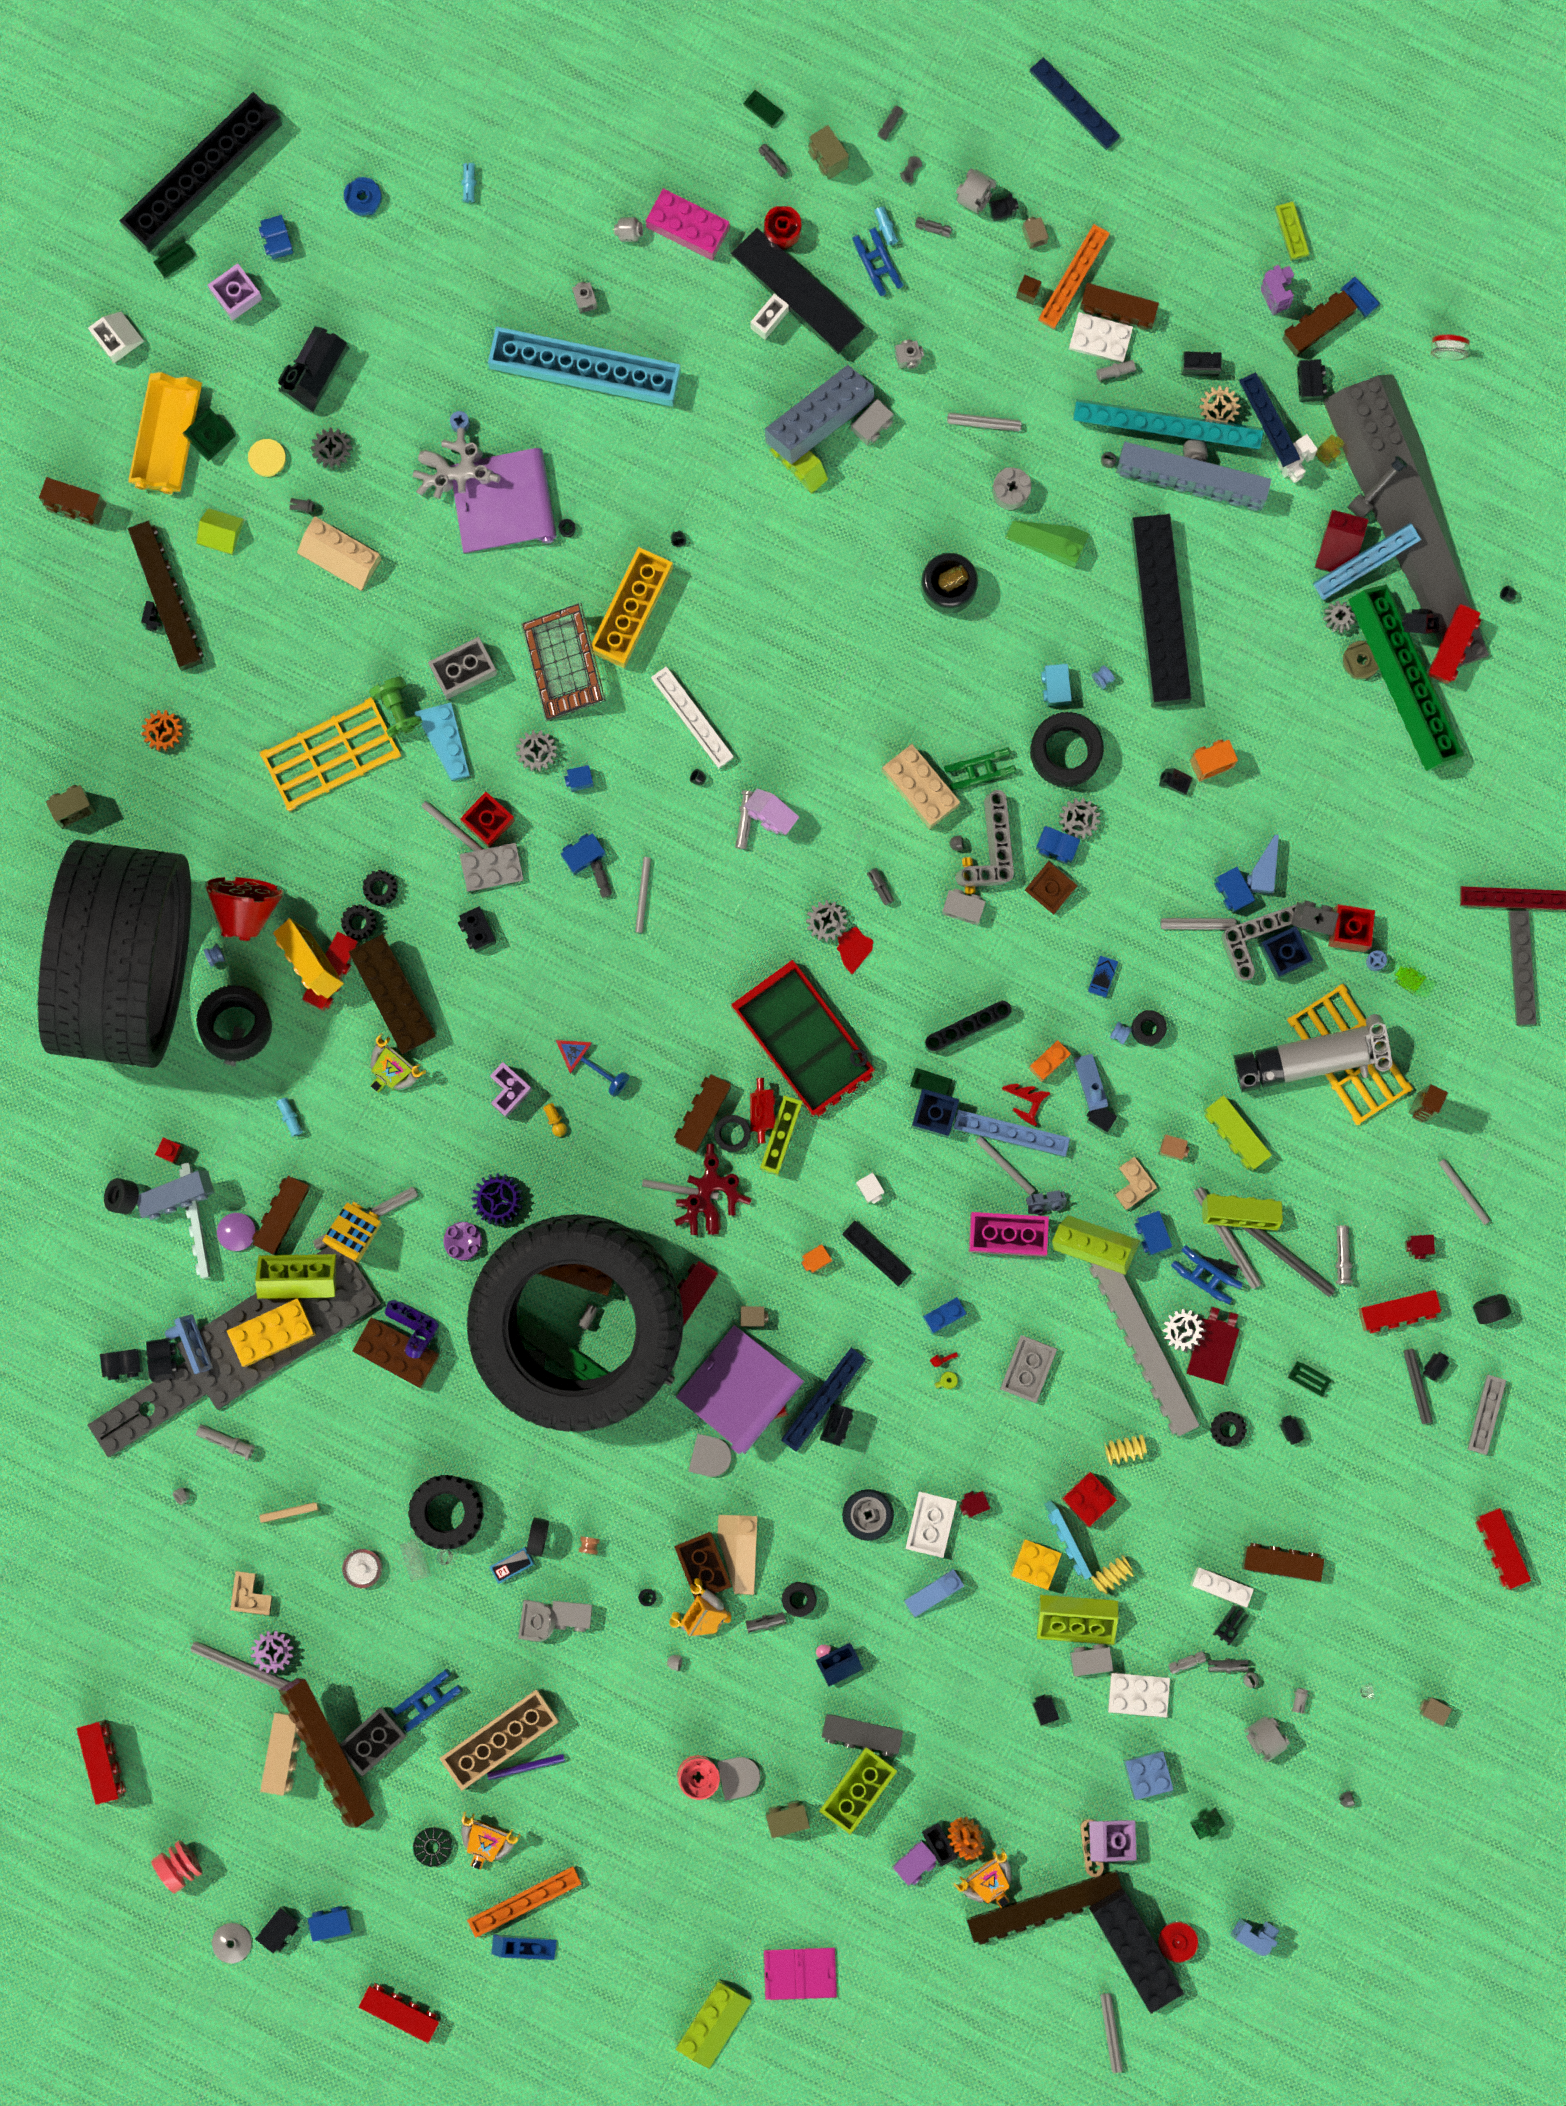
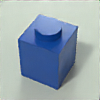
(579, 778)

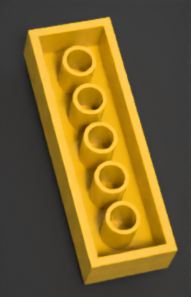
(631, 607)

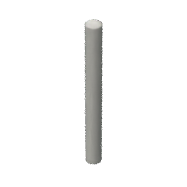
(450, 826)
(642, 895)
(1005, 1165)
(674, 1188)
(1464, 1192)

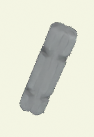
(1187, 1662)

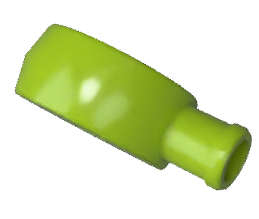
(943, 1380)

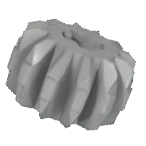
(1333, 621)

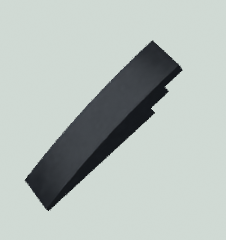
(805, 296)

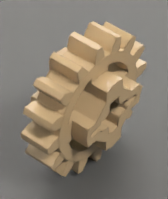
(1211, 405)

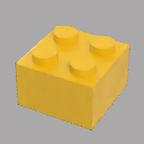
(1035, 1564)

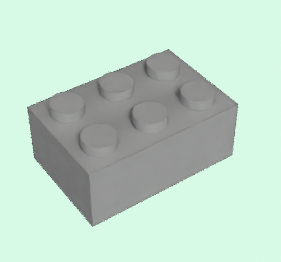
(462, 668)

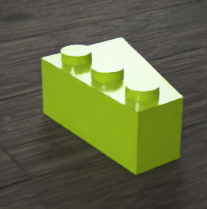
(806, 469)

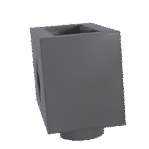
(1324, 921)

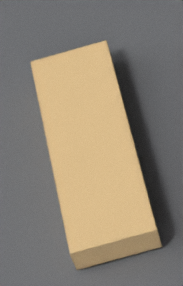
(289, 1512)

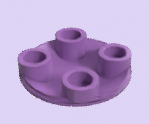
(236, 1231)
(462, 1241)

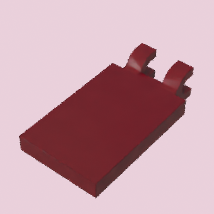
(1213, 1356)

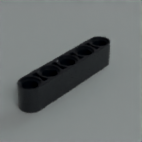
(974, 1019)

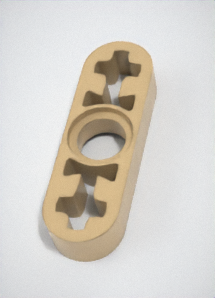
(1084, 1833)

